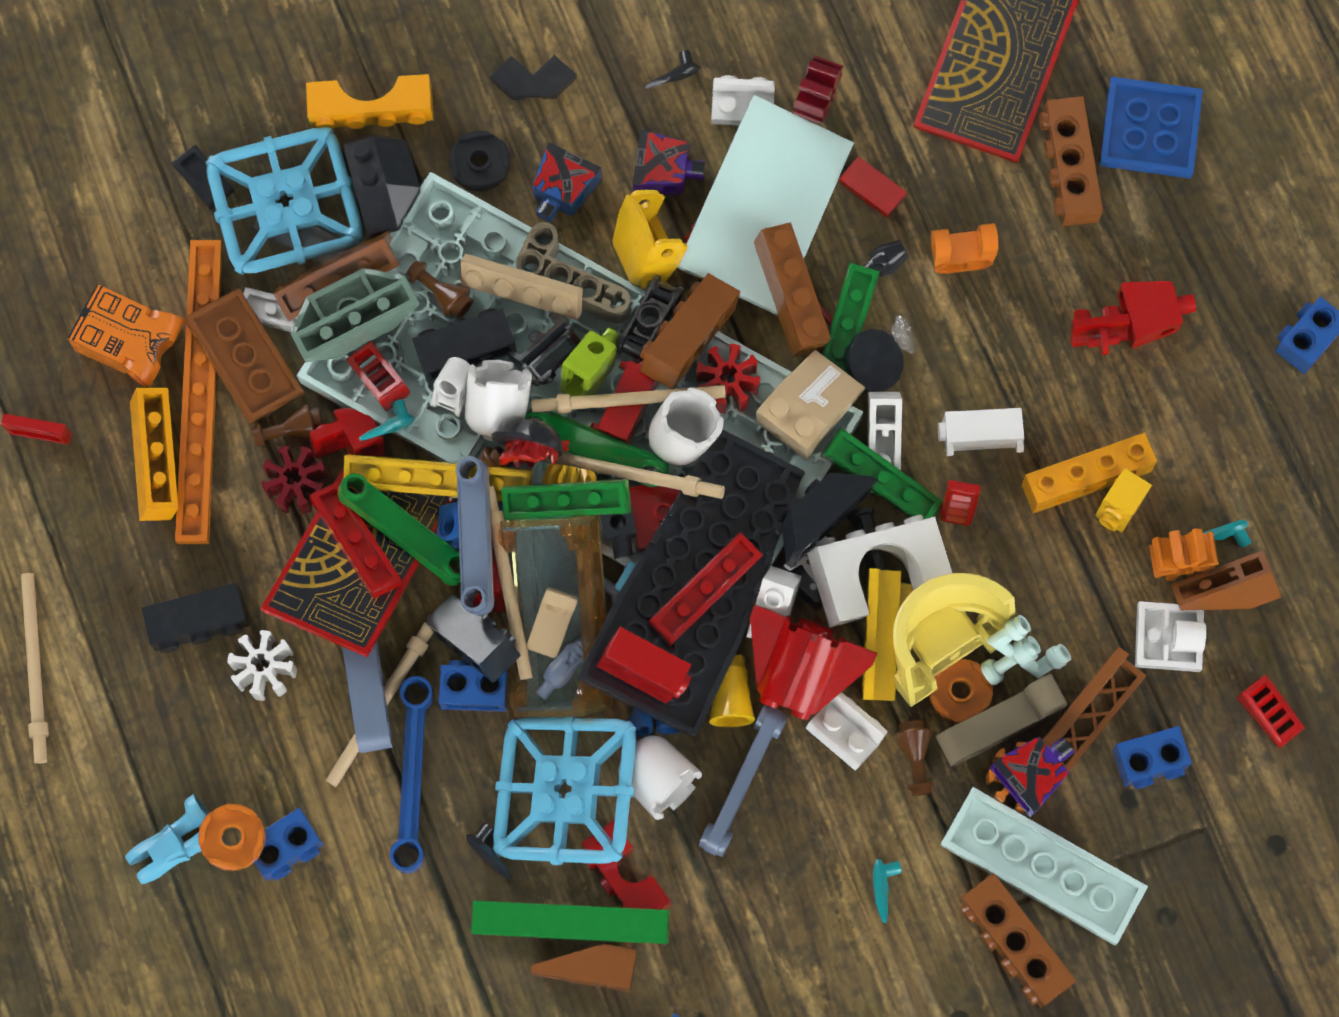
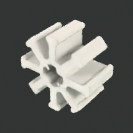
(249, 663)

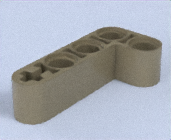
(551, 267)
(1003, 721)

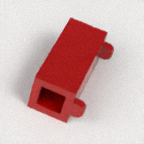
(624, 420)

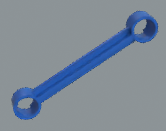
(412, 774)

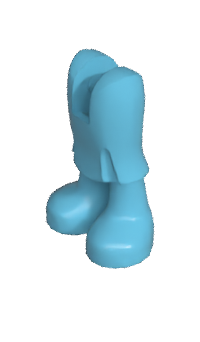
(167, 846)

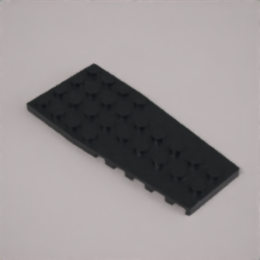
(686, 541)

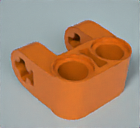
(964, 250)

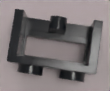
(541, 344)

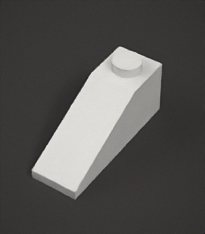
(885, 425)

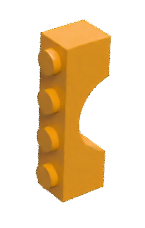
(406, 102)

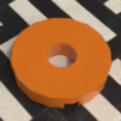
(958, 709)
(231, 857)

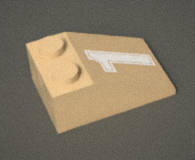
(808, 404)

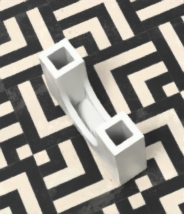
(837, 563)

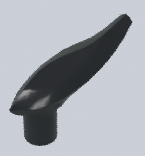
(680, 72)
(486, 853)

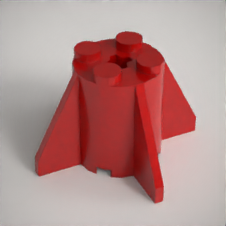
(802, 662)

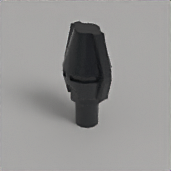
(887, 258)

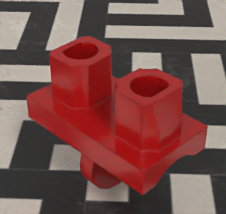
(1099, 331)

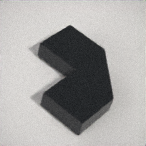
(545, 83)

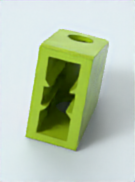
(589, 363)

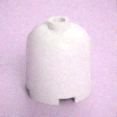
(496, 397)
(685, 427)
(661, 775)

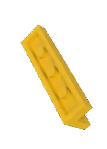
(883, 606)

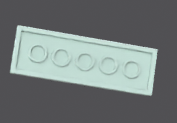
(1044, 866)

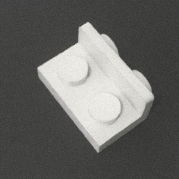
(733, 96)
(847, 730)

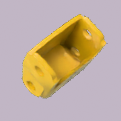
(642, 240)

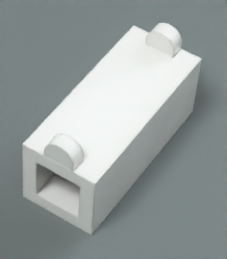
(982, 430)

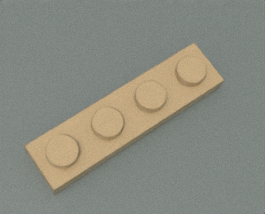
(521, 286)

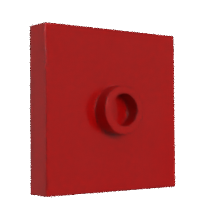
(649, 510)

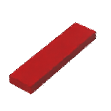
(356, 542)
(705, 588)

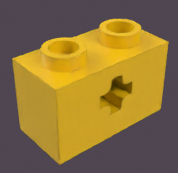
(1122, 501)

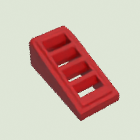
(388, 391)
(959, 502)
(1272, 694)

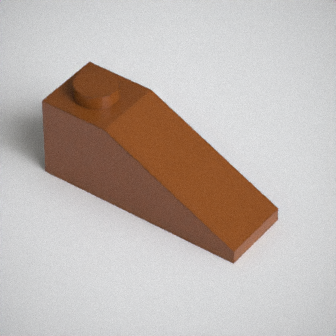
(1230, 586)
(596, 966)

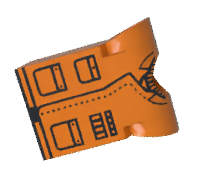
(124, 334)

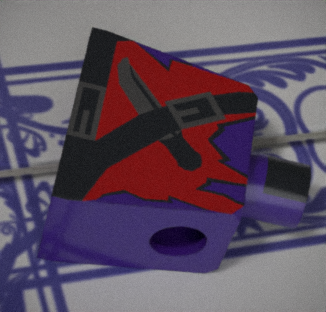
(664, 164)
(1033, 772)

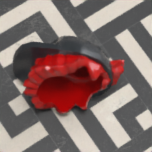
(529, 443)

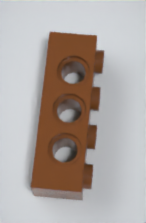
(1071, 116)
(1035, 948)

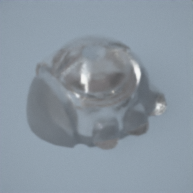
(903, 334)

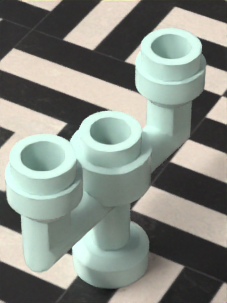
(1021, 652)

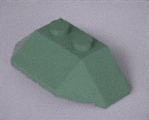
(351, 313)

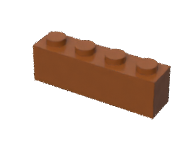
(791, 289)
(689, 330)

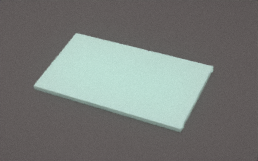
(771, 176)

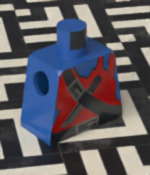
(563, 182)

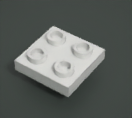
(1169, 637)

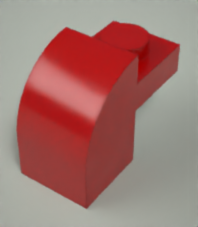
(344, 433)

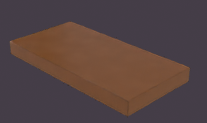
(244, 356)

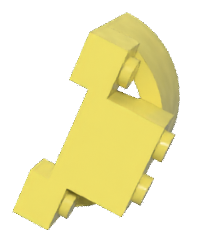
(936, 631)

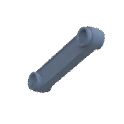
(475, 536)
(717, 837)

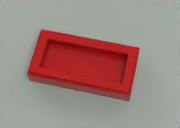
(872, 187)
(36, 429)

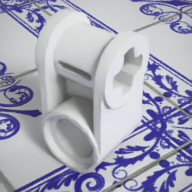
(451, 386)

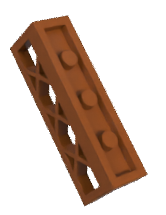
(372, 254)
(1086, 699)

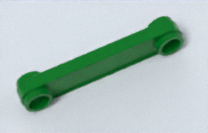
(598, 445)
(400, 527)

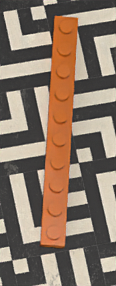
(198, 402)

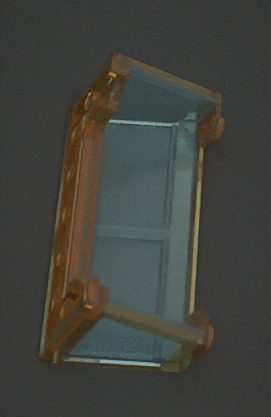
(566, 557)

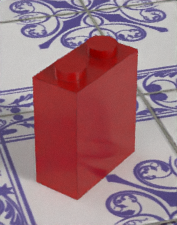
(645, 666)

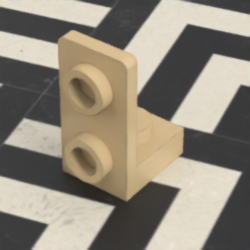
(551, 622)

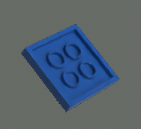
(1151, 127)

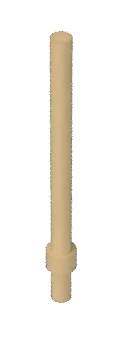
(565, 403)
(689, 485)
(508, 590)
(415, 648)
(38, 727)

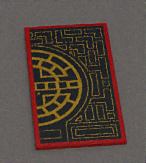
(994, 73)
(325, 593)

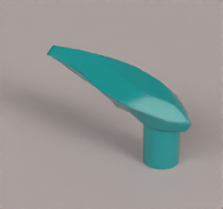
(398, 422)
(1234, 528)
(880, 885)

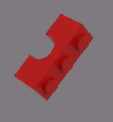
(640, 895)

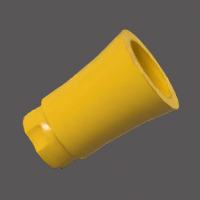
(732, 702)

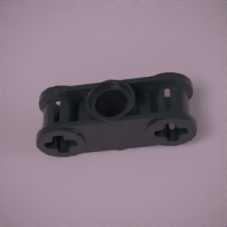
(658, 302)

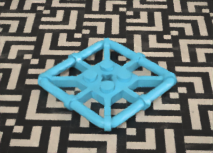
(272, 216)
(579, 804)

